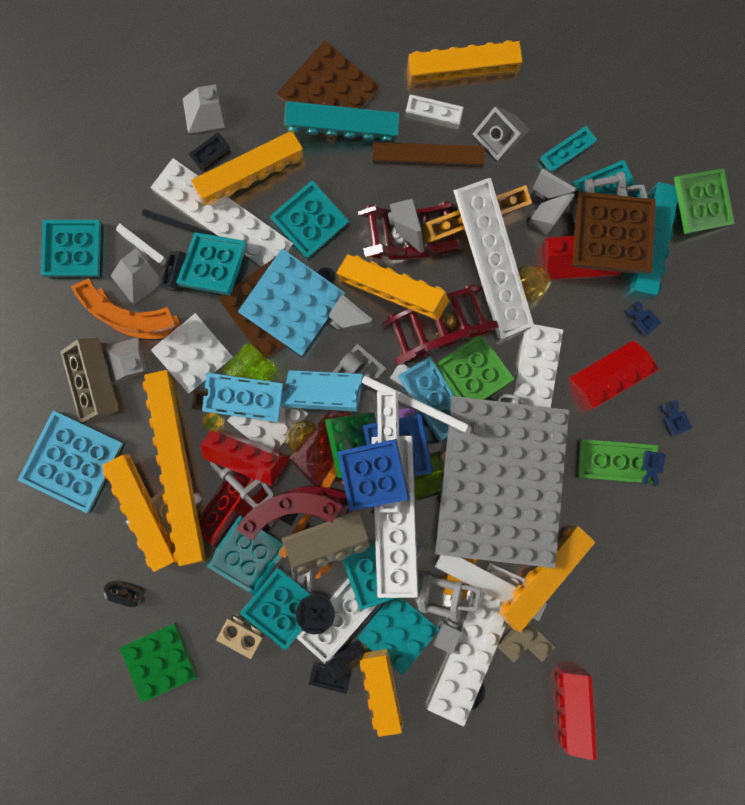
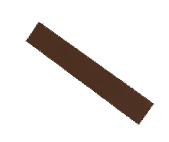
(428, 154)

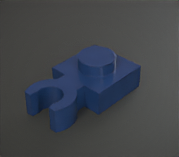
(646, 320)
(678, 421)
(652, 463)

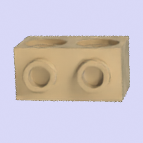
(238, 641)

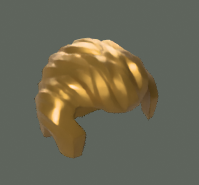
(451, 322)

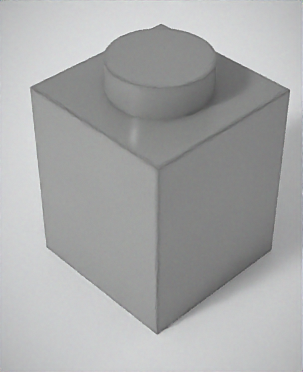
(447, 636)

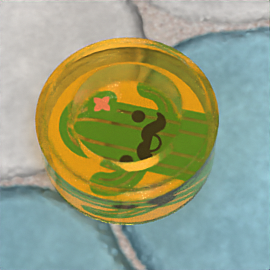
(211, 421)

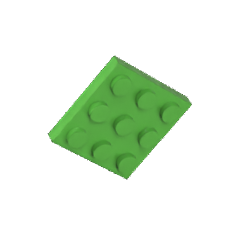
(704, 200)
(474, 370)

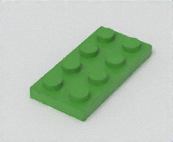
(612, 460)

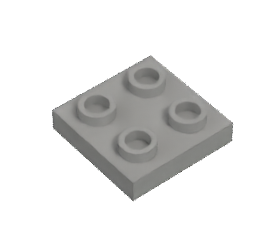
(360, 362)

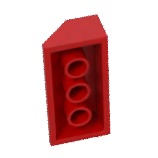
(559, 259)
(613, 374)
(243, 456)
(225, 509)
(577, 713)

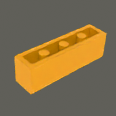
(382, 692)

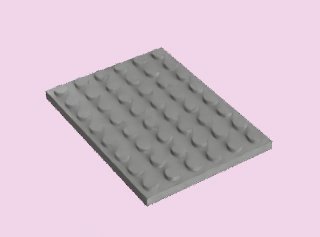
(503, 483)

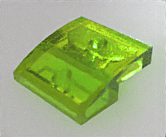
(250, 364)
(430, 483)

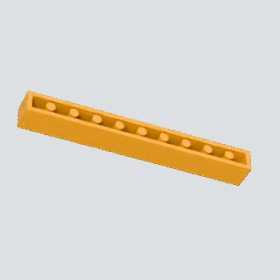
(174, 469)

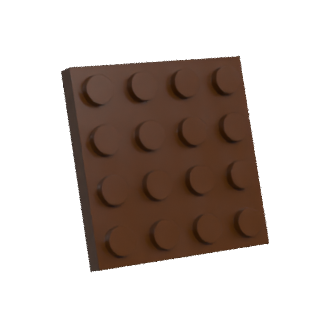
(329, 80)
(614, 233)
(259, 338)

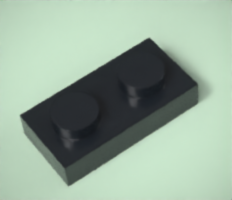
(209, 151)
(172, 270)
(345, 660)
(322, 678)

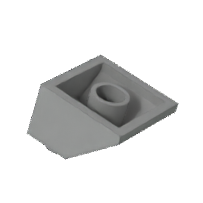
(203, 110)
(500, 132)
(552, 185)
(548, 213)
(406, 222)
(136, 276)
(348, 316)
(125, 360)

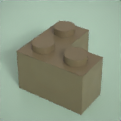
(516, 642)

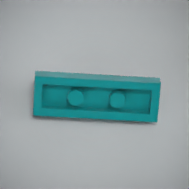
(568, 149)

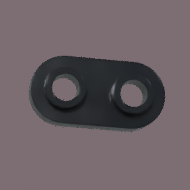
(123, 594)

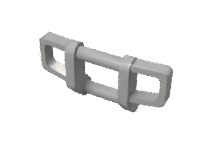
(621, 188)
(245, 493)
(454, 612)

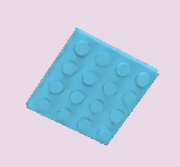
(291, 302)
(70, 461)

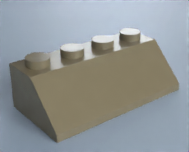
(89, 379)
(326, 543)

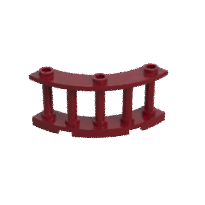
(407, 252)
(445, 337)
(311, 500)

